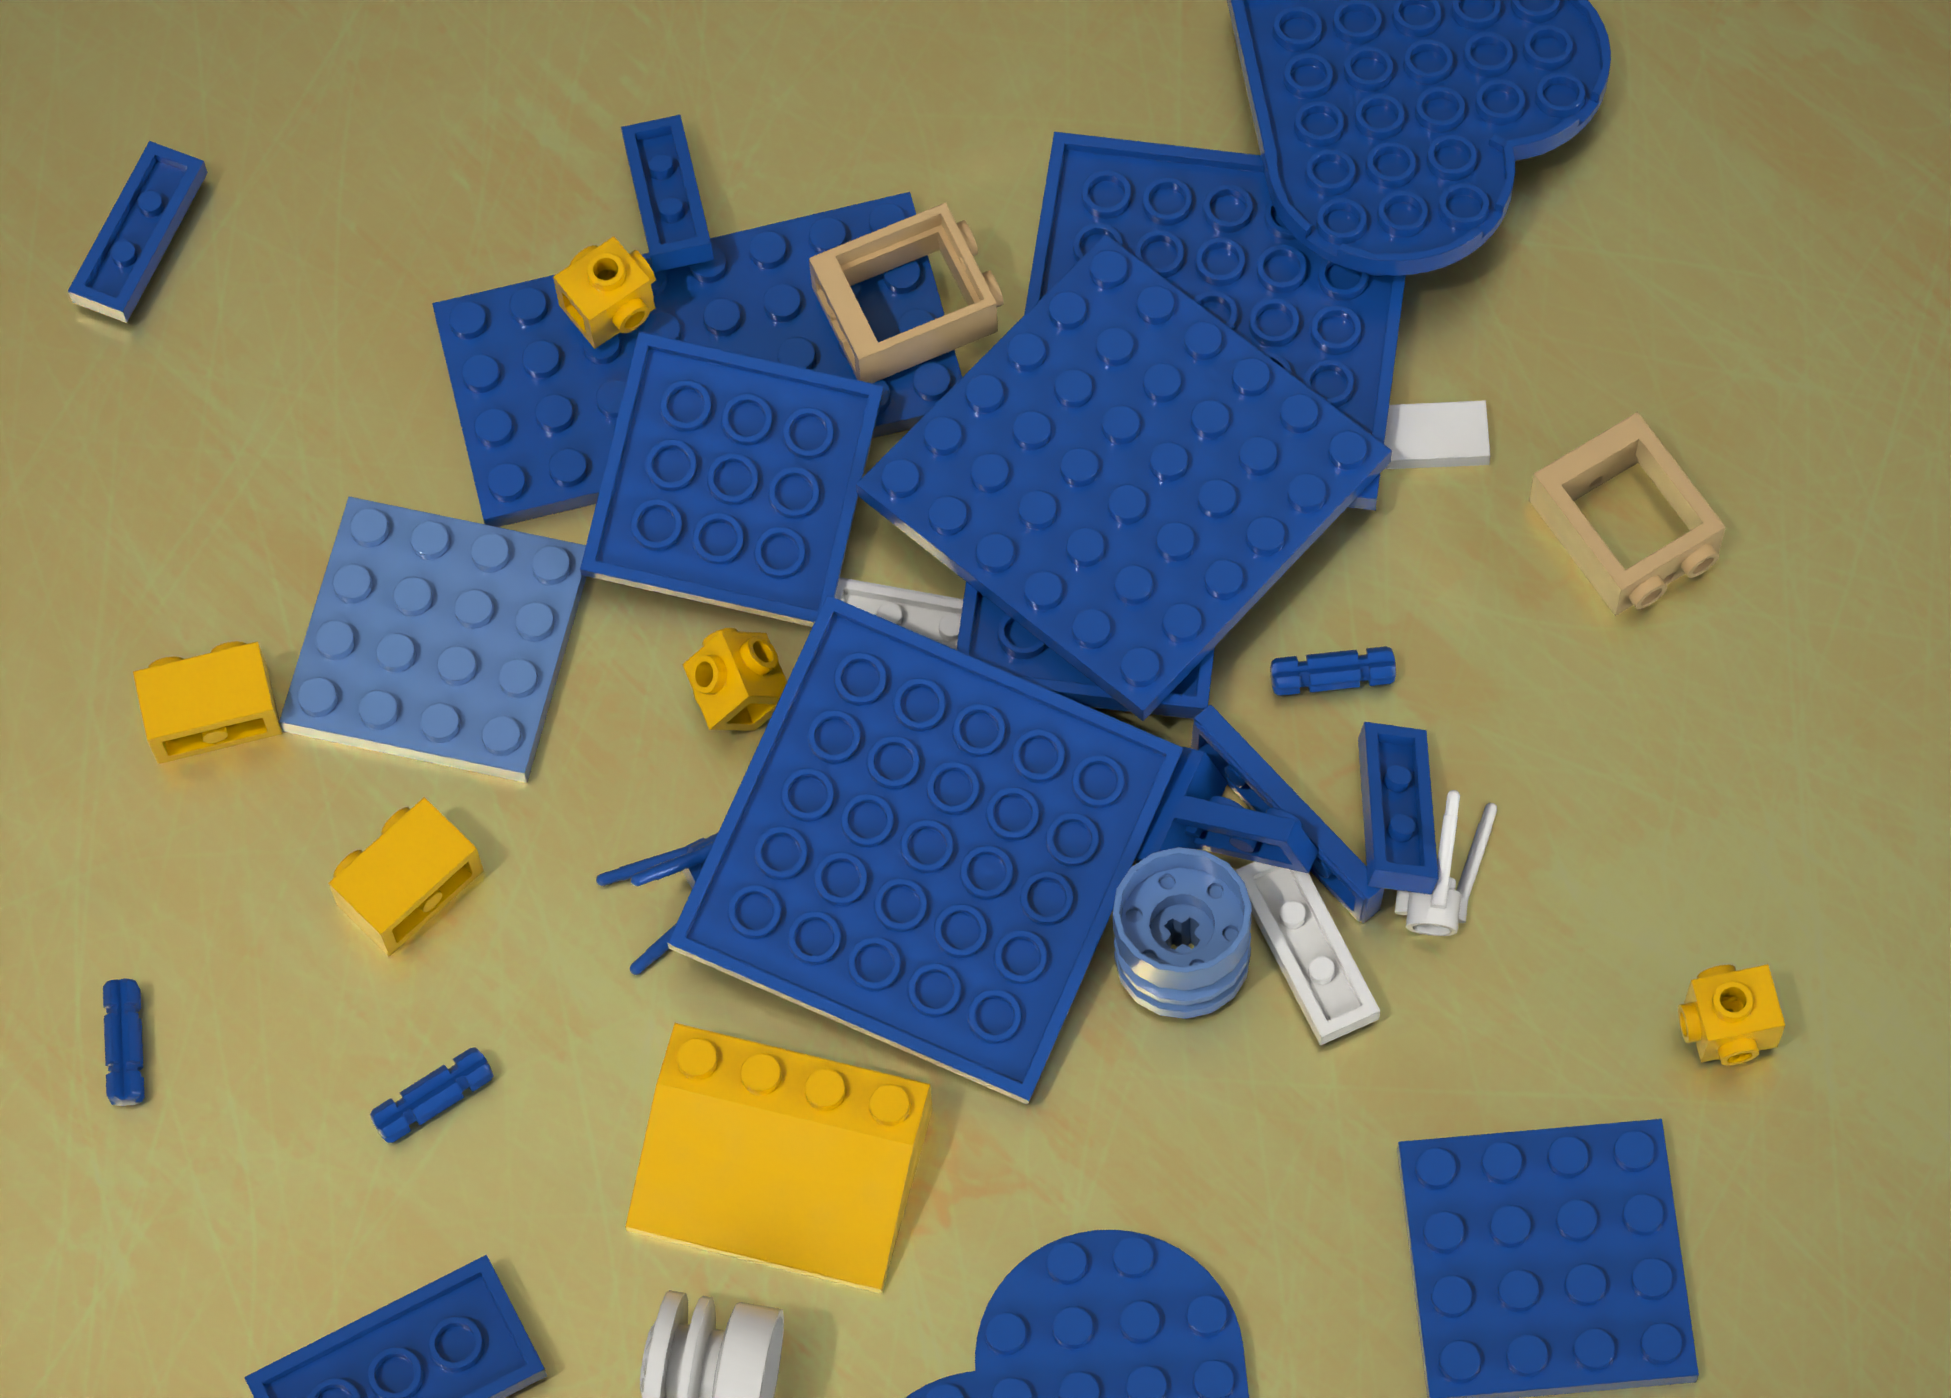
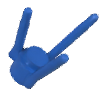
(686, 859)

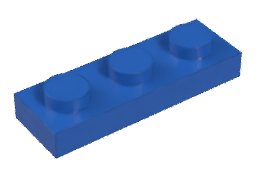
(667, 193)
(137, 231)
(1397, 808)

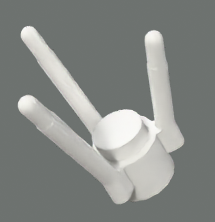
(1443, 909)

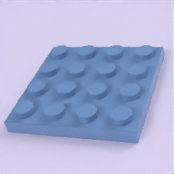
(436, 639)

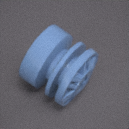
(1181, 901)

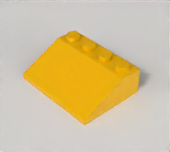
(779, 1157)

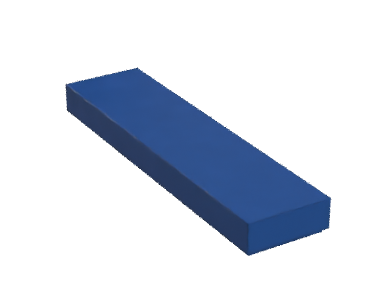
(1264, 789)

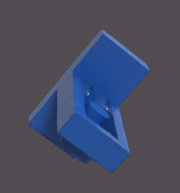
(1199, 818)

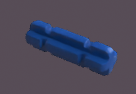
(1333, 670)
(123, 1042)
(431, 1095)

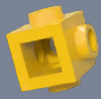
(606, 291)
(736, 679)
(1731, 1014)

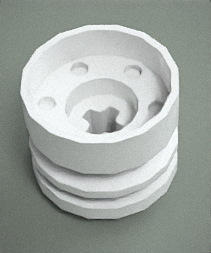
(708, 1361)

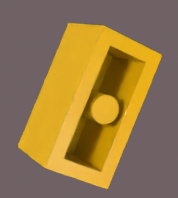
(207, 701)
(405, 875)

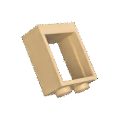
(887, 249)
(1595, 463)

